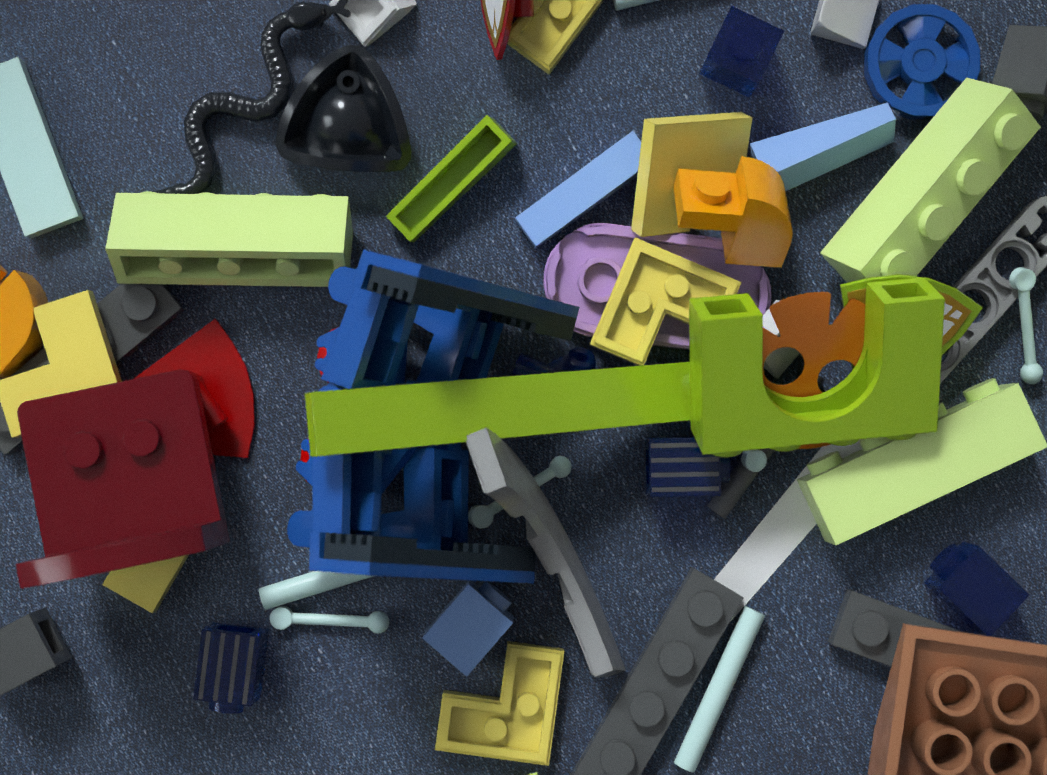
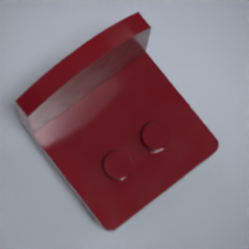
(120, 477)

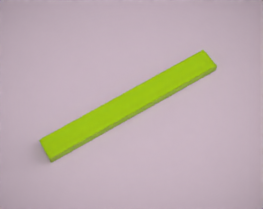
(506, 405)

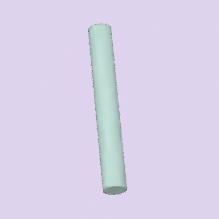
(304, 586)
(719, 689)

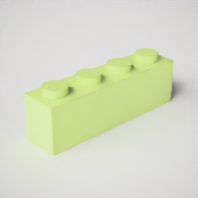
(933, 184)
(229, 239)
(901, 475)

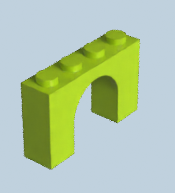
(885, 395)

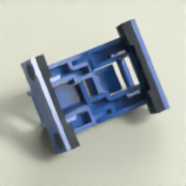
(371, 351)

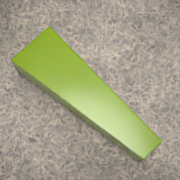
(451, 178)

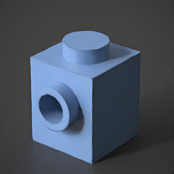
(470, 625)

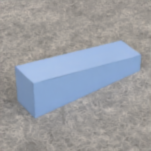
(826, 145)
(582, 191)

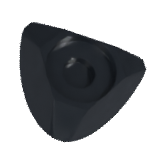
(345, 117)

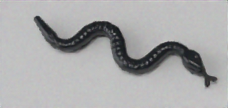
(299, 17)

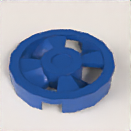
(920, 60)

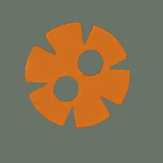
(805, 327)

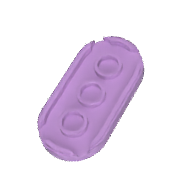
(590, 259)

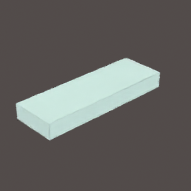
(30, 157)

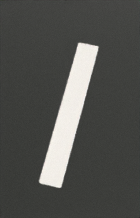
(774, 537)

